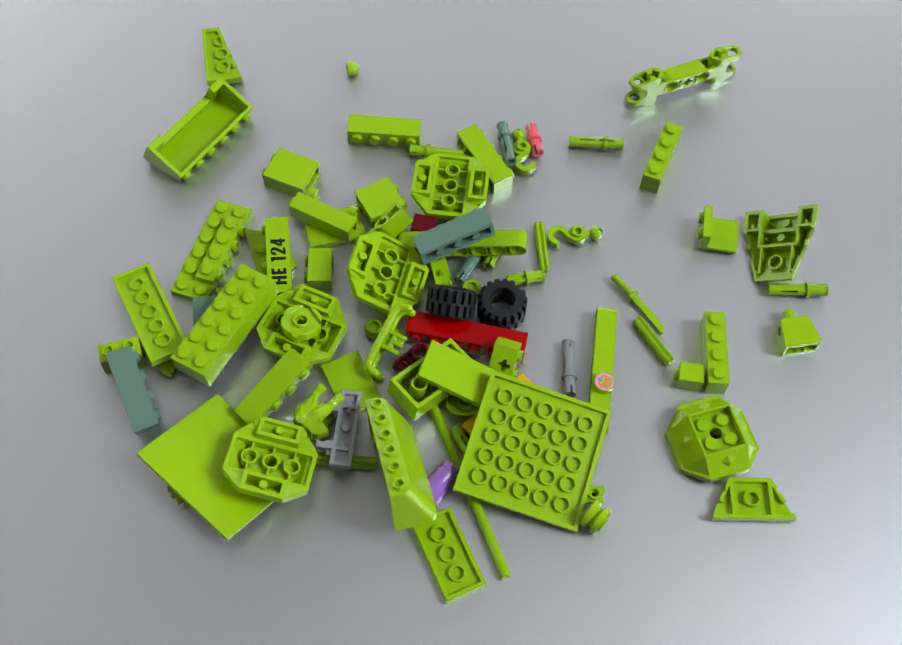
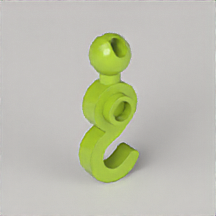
(522, 151)
(575, 235)

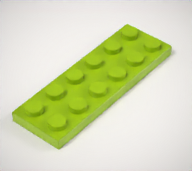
(150, 313)

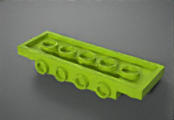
(212, 251)

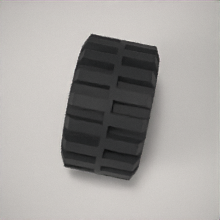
(502, 292)
(451, 301)

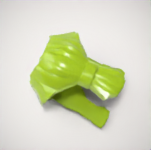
(316, 417)

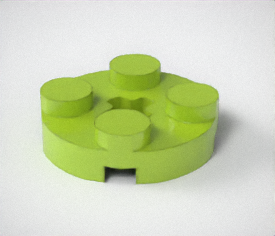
(300, 332)

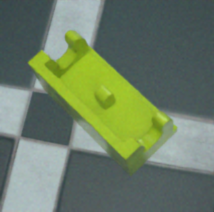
(440, 272)

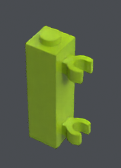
(324, 217)

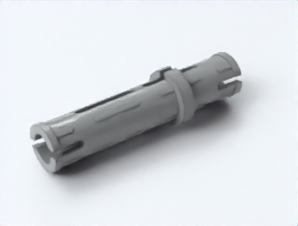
(569, 376)

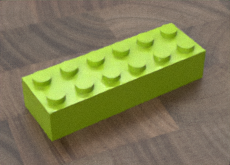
(225, 325)

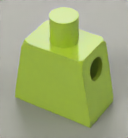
(796, 334)

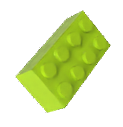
(414, 394)

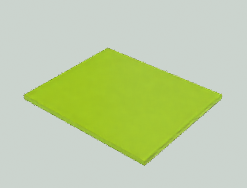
(191, 464)

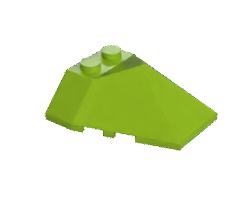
(779, 241)

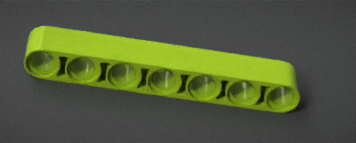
(501, 244)
(603, 353)

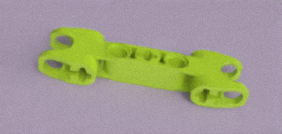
(657, 82)

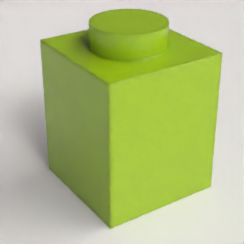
(689, 376)

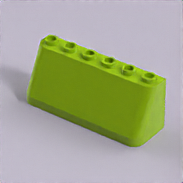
(199, 131)
(402, 466)

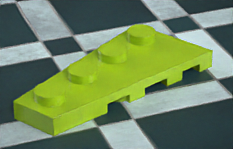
(218, 58)

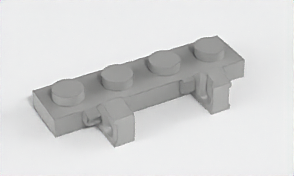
(341, 446)

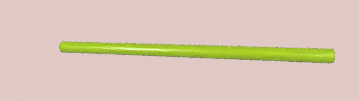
(475, 504)

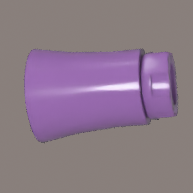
(442, 479)

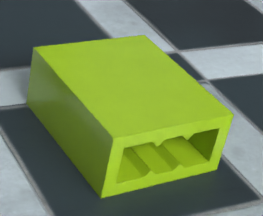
(291, 173)

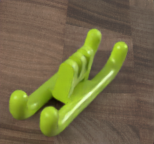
(388, 338)

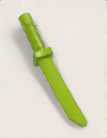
(633, 296)

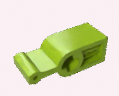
(392, 221)

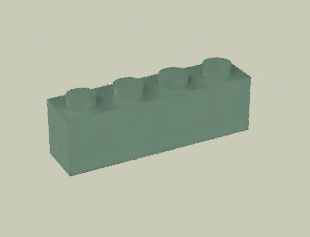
(454, 235)
(132, 389)

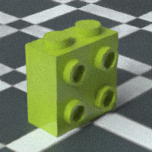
(377, 199)

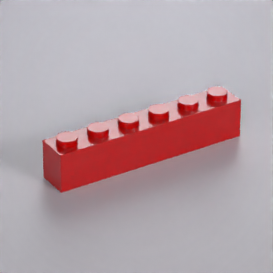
(468, 335)

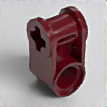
(409, 357)

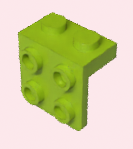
(717, 233)

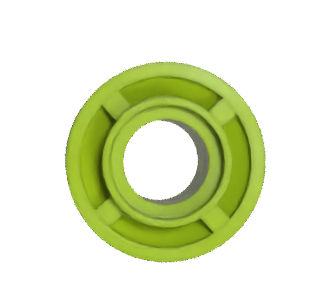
(595, 517)

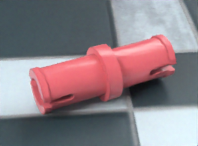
(534, 140)

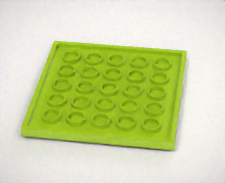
(533, 451)

